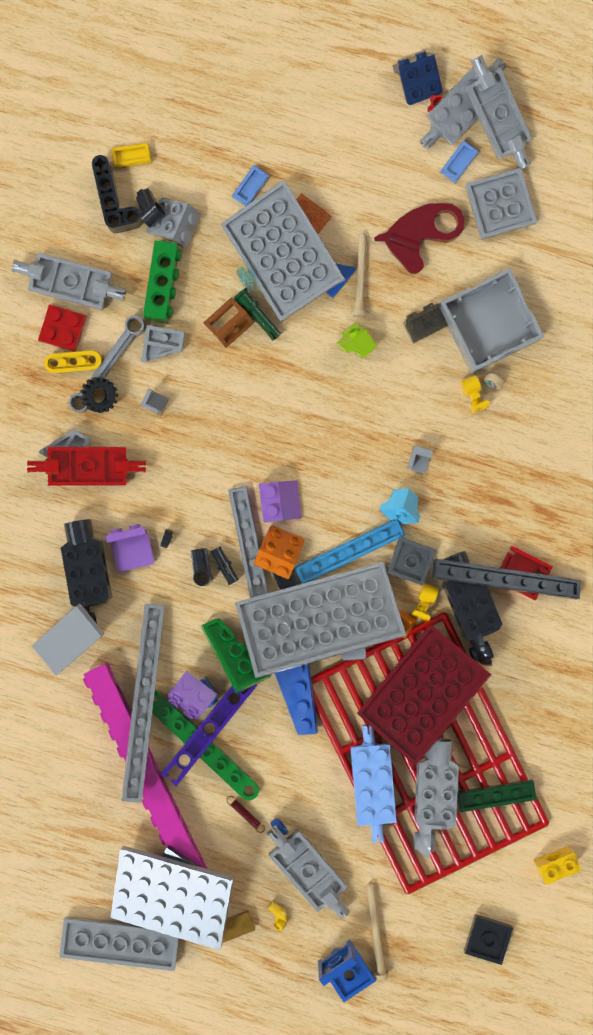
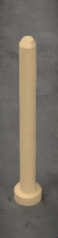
(381, 973)

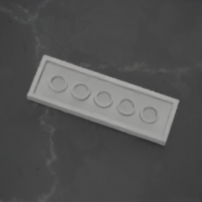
(117, 944)

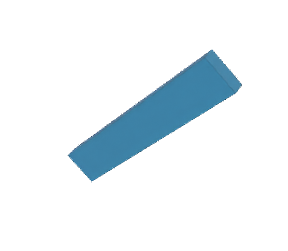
(349, 551)

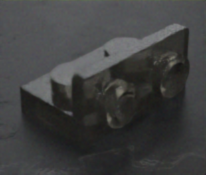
(425, 323)

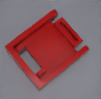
(526, 563)

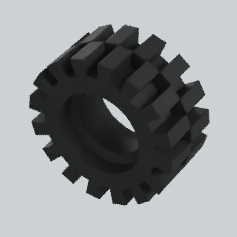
(87, 395)

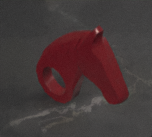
(418, 224)

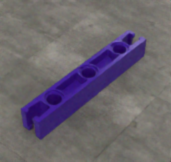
(199, 740)

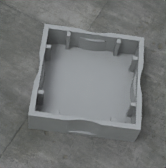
(490, 321)

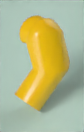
(280, 916)

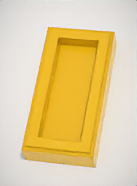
(131, 155)

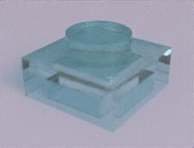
(245, 277)

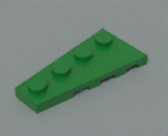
(231, 655)

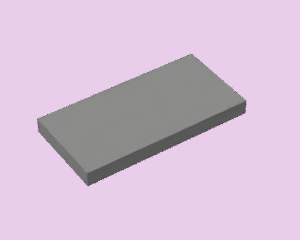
(68, 639)

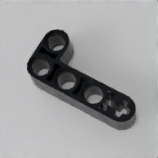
(111, 194)

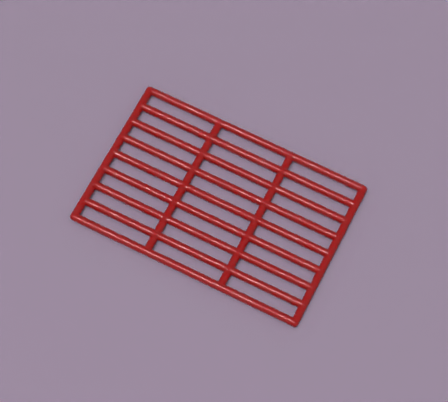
(408, 804)

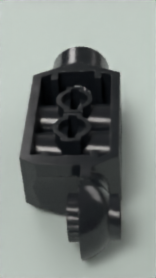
(85, 566)
(473, 613)

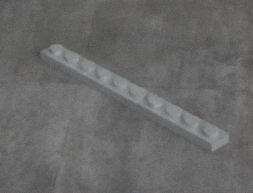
(142, 703)

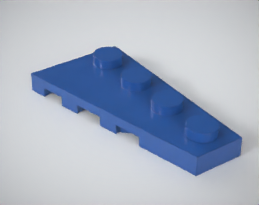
(299, 698)

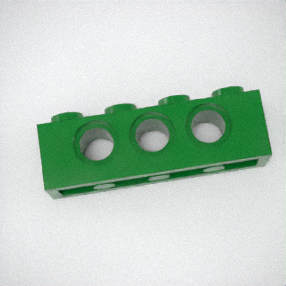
(161, 252)

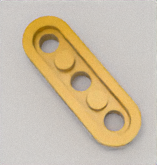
(64, 361)

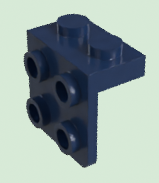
(419, 76)

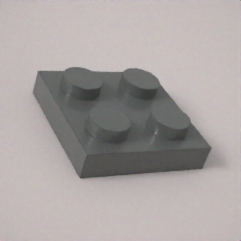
(411, 561)

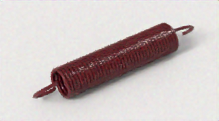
(245, 814)

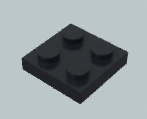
(488, 939)

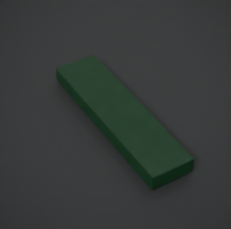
(496, 795)

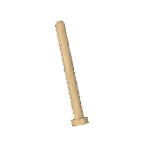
(359, 312)

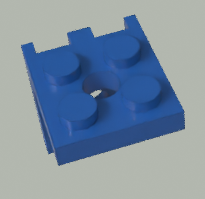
(340, 961)

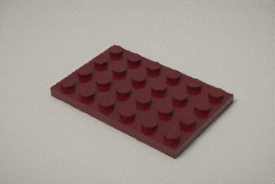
(423, 694)

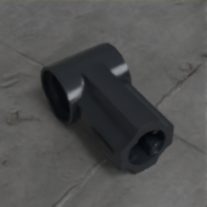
(151, 210)
(201, 564)

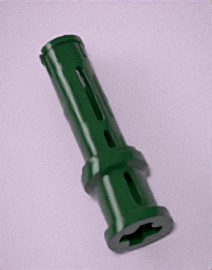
(251, 307)

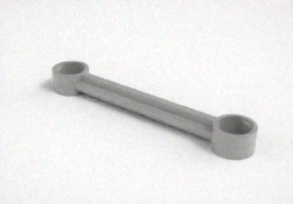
(112, 356)

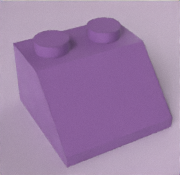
(280, 501)

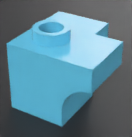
(402, 506)

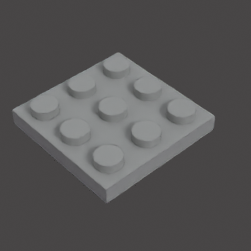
(500, 204)

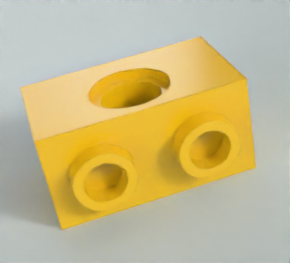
(557, 865)

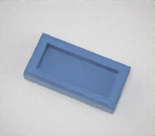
(459, 161)
(250, 186)

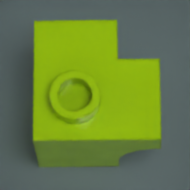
(357, 340)

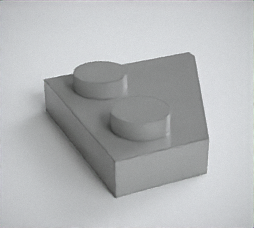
(161, 342)

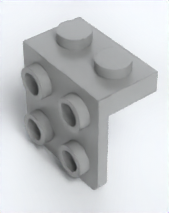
(178, 223)

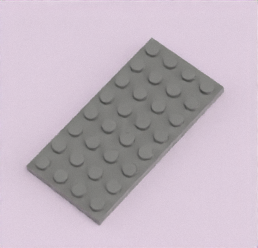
(319, 619)

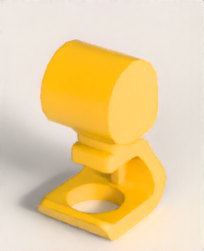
(471, 388)
(426, 595)

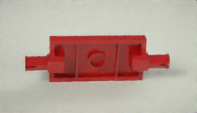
(86, 466)

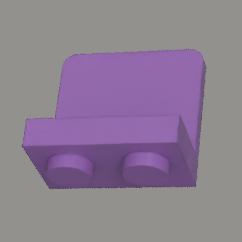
(131, 547)
(191, 696)

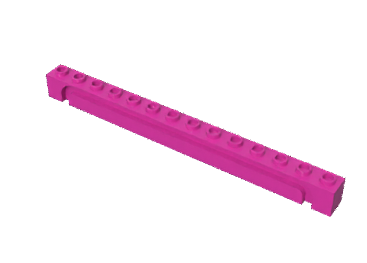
(156, 792)

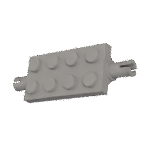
(455, 110)
(499, 113)
(69, 281)
(308, 871)

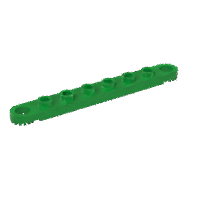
(212, 756)

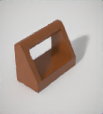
(234, 327)

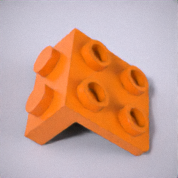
(279, 551)

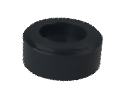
(166, 538)

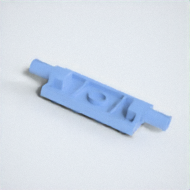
(373, 784)

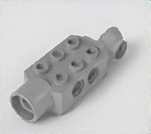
(435, 795)

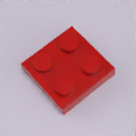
(62, 328)

